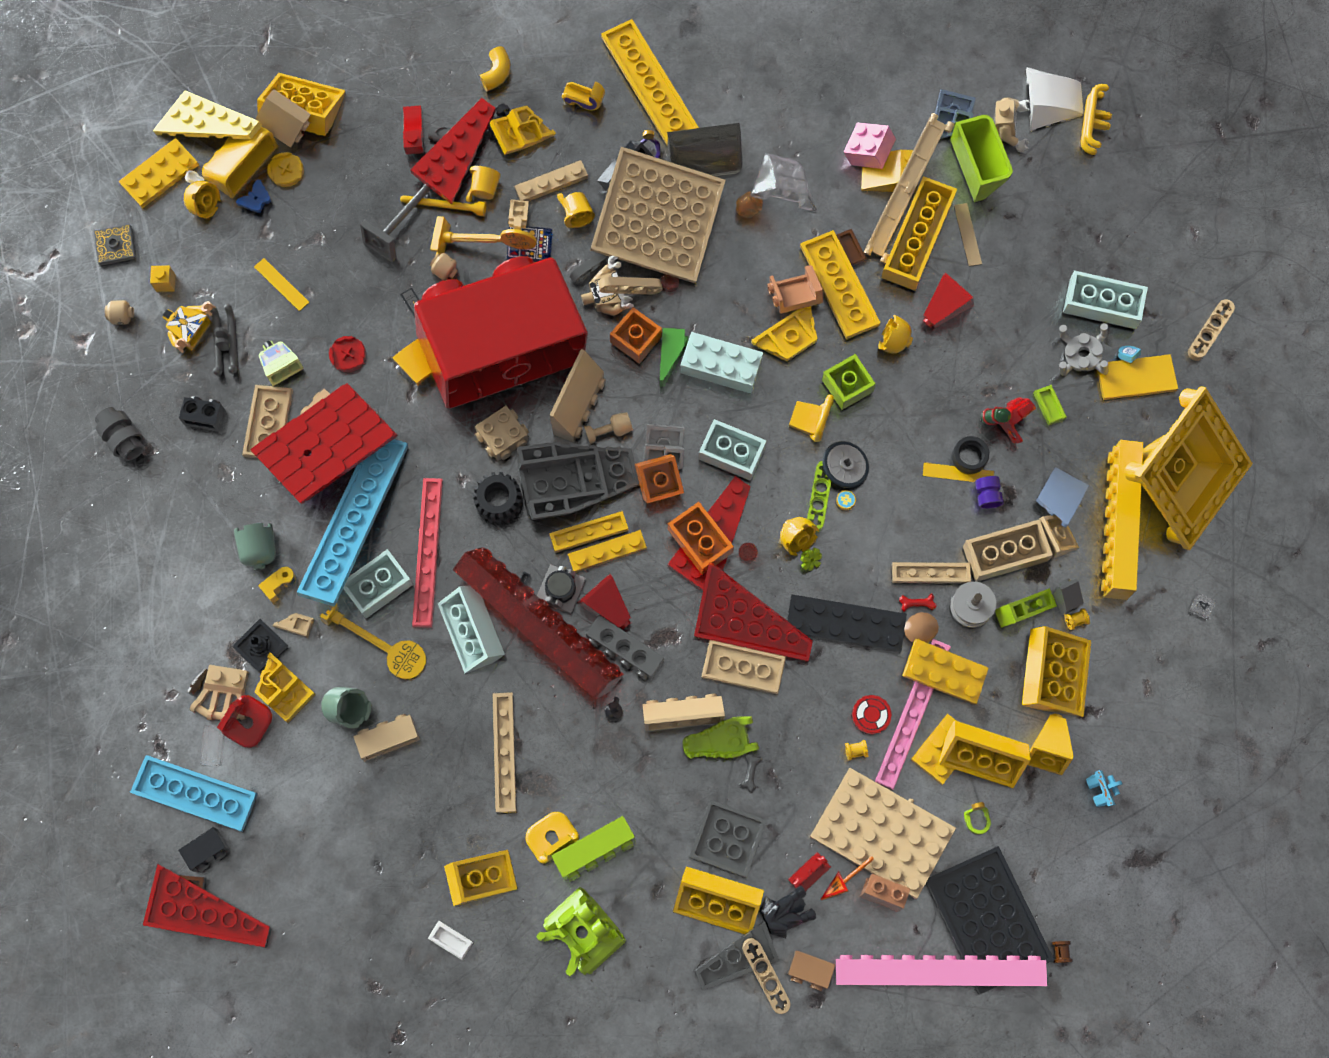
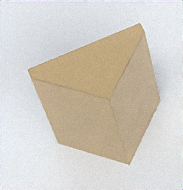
(1059, 538)

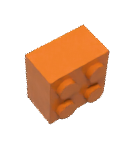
(636, 335)
(659, 478)

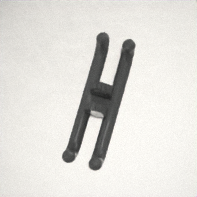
(224, 340)

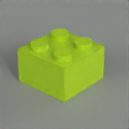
(848, 381)

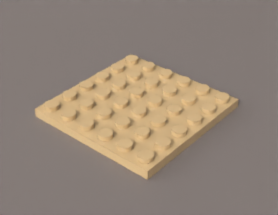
(658, 215)

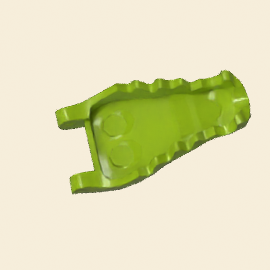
(722, 740)

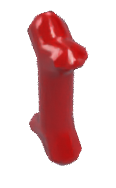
(927, 602)

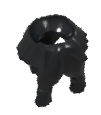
(782, 914)

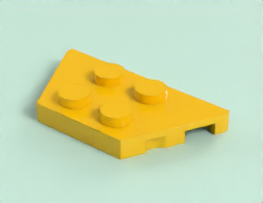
(789, 335)

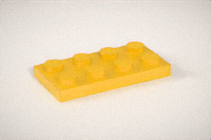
(158, 173)
(945, 671)

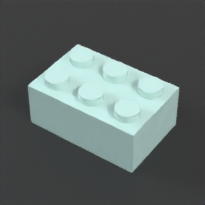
(732, 449)
(377, 583)

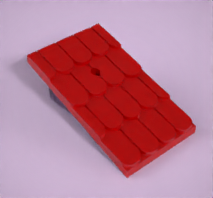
(323, 443)

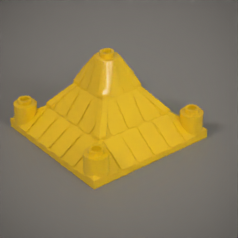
(1192, 467)

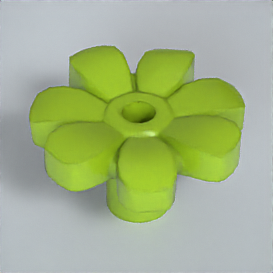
(810, 559)

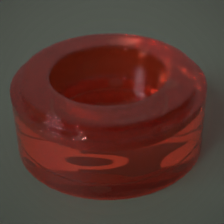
(669, 283)
(748, 552)

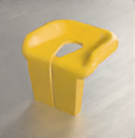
(811, 418)
(536, 836)

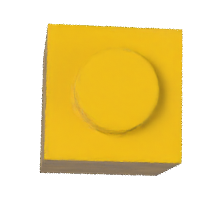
(163, 278)

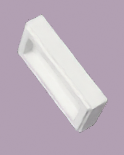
(450, 940)

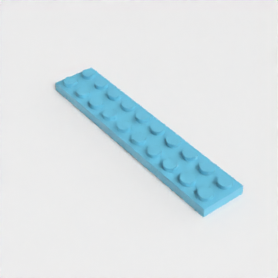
(351, 524)

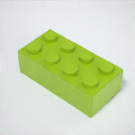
(594, 848)

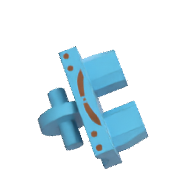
(1106, 797)

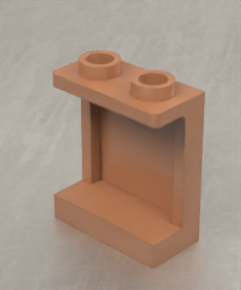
(796, 291)
(885, 892)

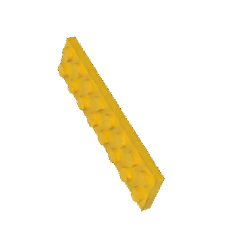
(648, 79)

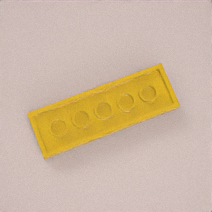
(840, 284)

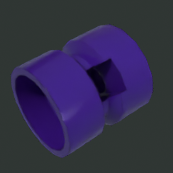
(989, 496)

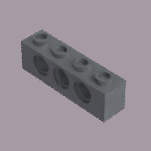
(603, 627)

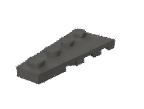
(732, 961)

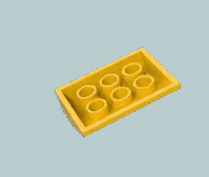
(315, 98)
(1056, 672)

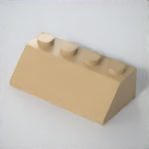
(683, 712)

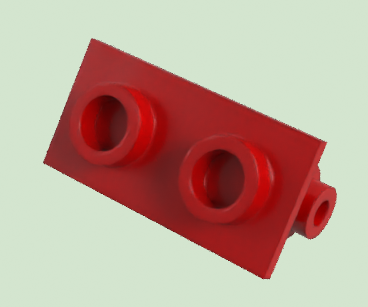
(810, 872)

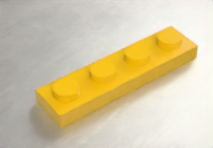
(588, 531)
(607, 551)

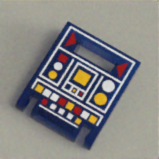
(541, 250)

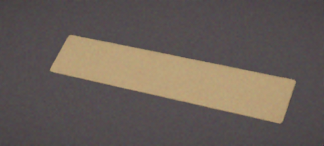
(967, 234)

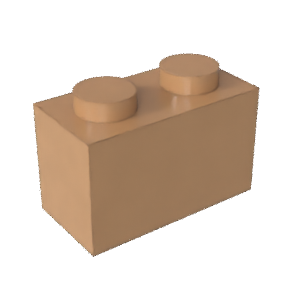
(811, 970)

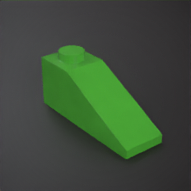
(671, 352)

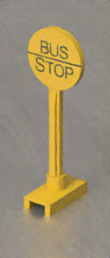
(511, 237)
(404, 658)

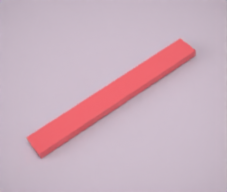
(427, 553)

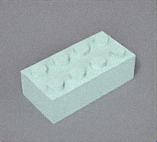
(1105, 299)
(721, 362)

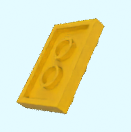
(929, 753)

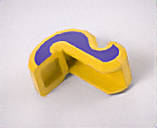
(583, 96)

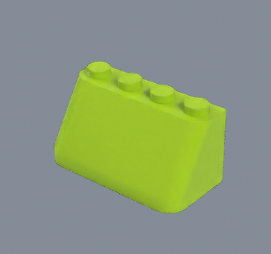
(981, 155)

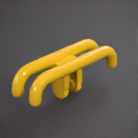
(1093, 119)

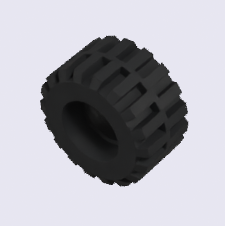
(492, 484)

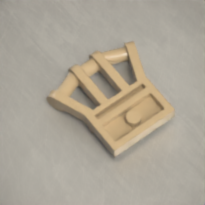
(224, 681)

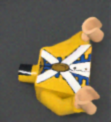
(187, 325)

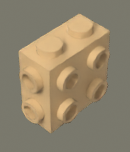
(502, 433)

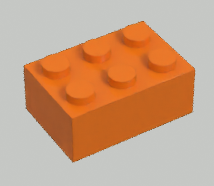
(700, 537)

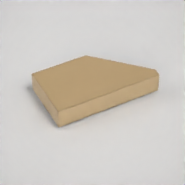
(296, 624)

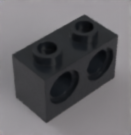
(200, 416)

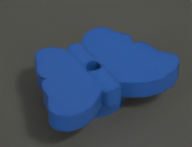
(256, 198)

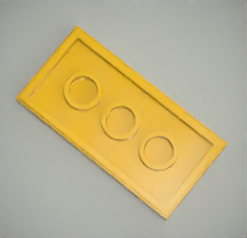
(1138, 378)

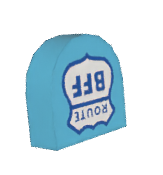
(1129, 353)

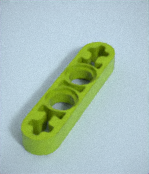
(819, 496)

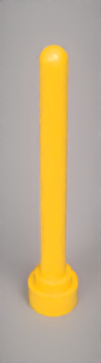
(478, 208)

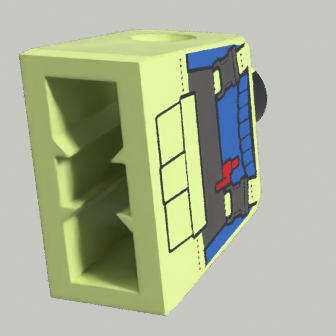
(279, 362)

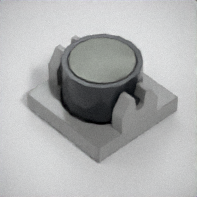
(560, 587)

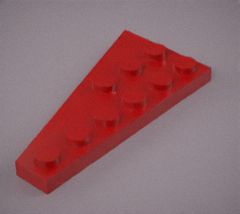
(452, 155)
(727, 515)
(188, 909)

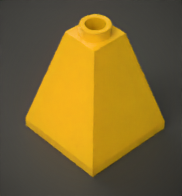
(1053, 746)

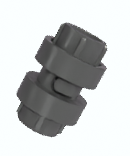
(120, 436)

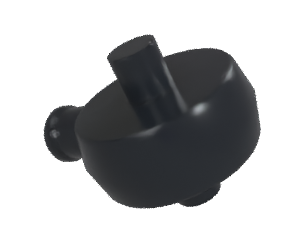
(613, 710)

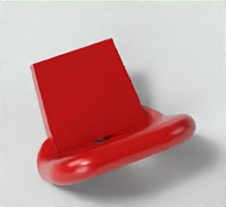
(236, 731)

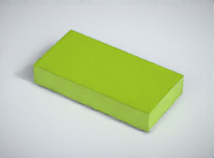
(1050, 405)

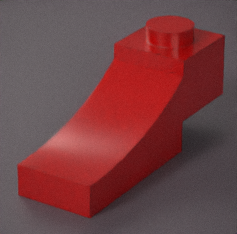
(413, 130)

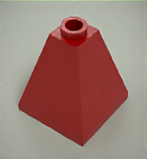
(947, 302)
(607, 602)

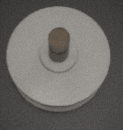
(973, 604)

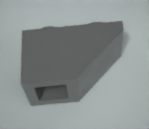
(1068, 596)

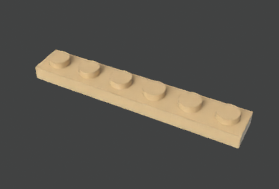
(504, 753)

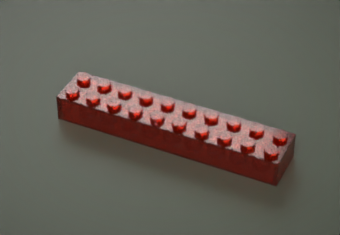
(538, 622)

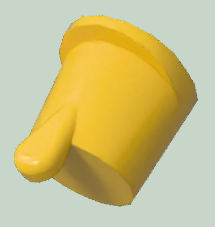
(483, 183)
(577, 210)

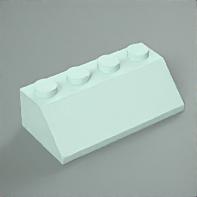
(470, 628)

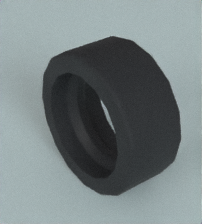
(972, 441)

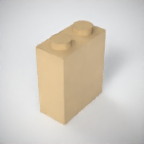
(283, 118)

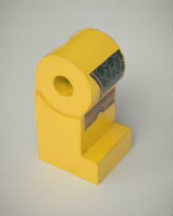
(277, 582)

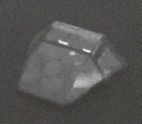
(783, 179)

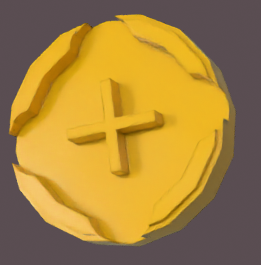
(285, 169)

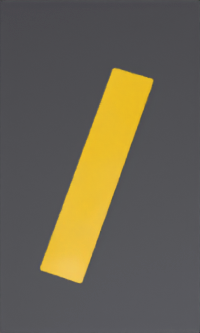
(281, 284)
(952, 472)

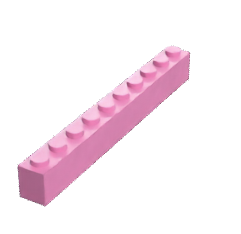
(941, 972)

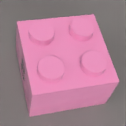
(869, 145)

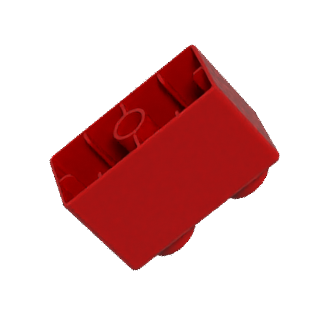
(499, 329)

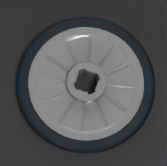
(838, 472)

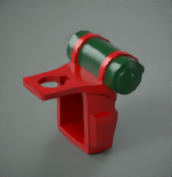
(1009, 416)

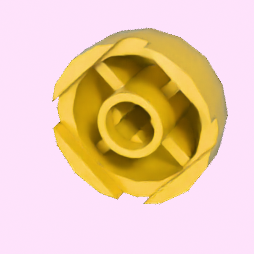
(202, 198)
(896, 335)
(798, 535)

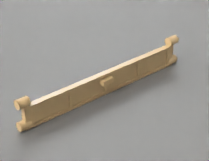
(906, 186)

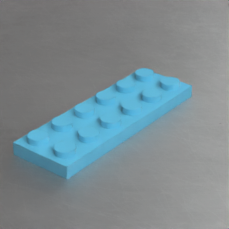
(194, 793)

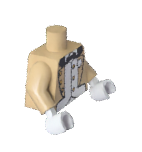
(1006, 121)
(606, 302)

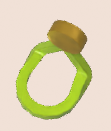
(977, 806)

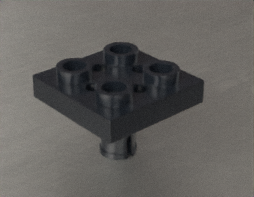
(255, 641)

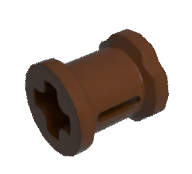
(1062, 952)

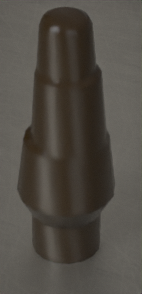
(197, 682)

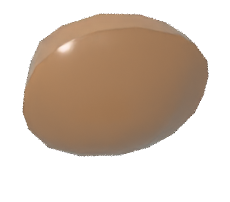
(921, 627)

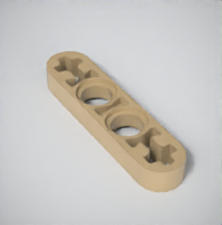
(630, 285)
(1211, 330)
(768, 974)

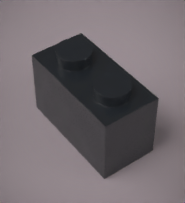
(204, 850)

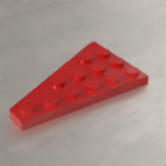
(739, 618)

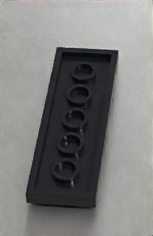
(847, 623)

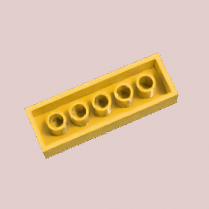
(919, 233)

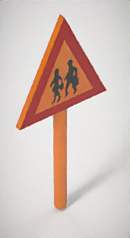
(838, 884)

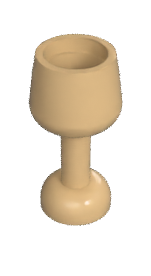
(619, 424)

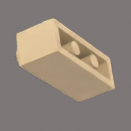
(386, 737)

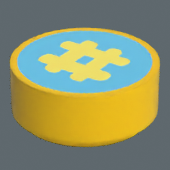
(845, 500)

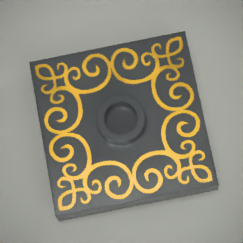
(114, 244)

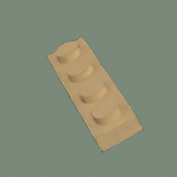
(551, 181)
(930, 572)

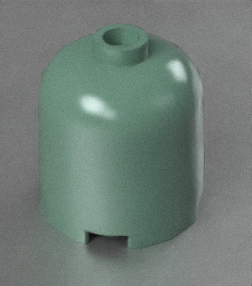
(255, 545)
(346, 706)

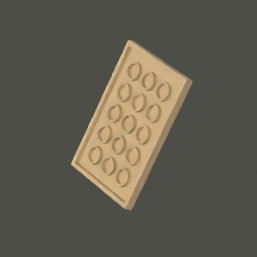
(879, 824)

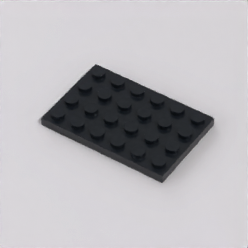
(987, 910)

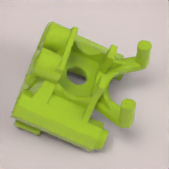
(602, 935)

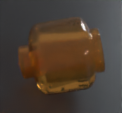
(748, 206)

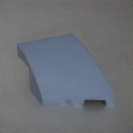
(953, 108)
(1062, 495)

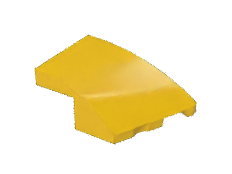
(520, 130)
(413, 362)
(282, 689)

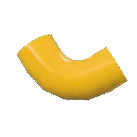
(499, 71)

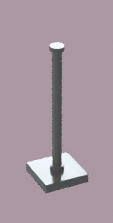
(380, 240)

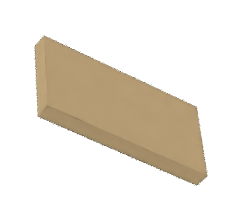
(267, 414)
(743, 667)

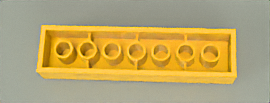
(1122, 523)

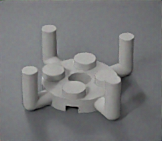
(1083, 342)

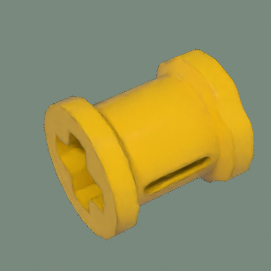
(1077, 619)
(856, 750)

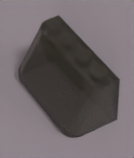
(707, 149)

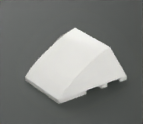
(1052, 98)

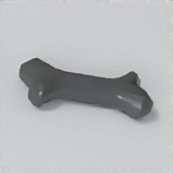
(749, 780)

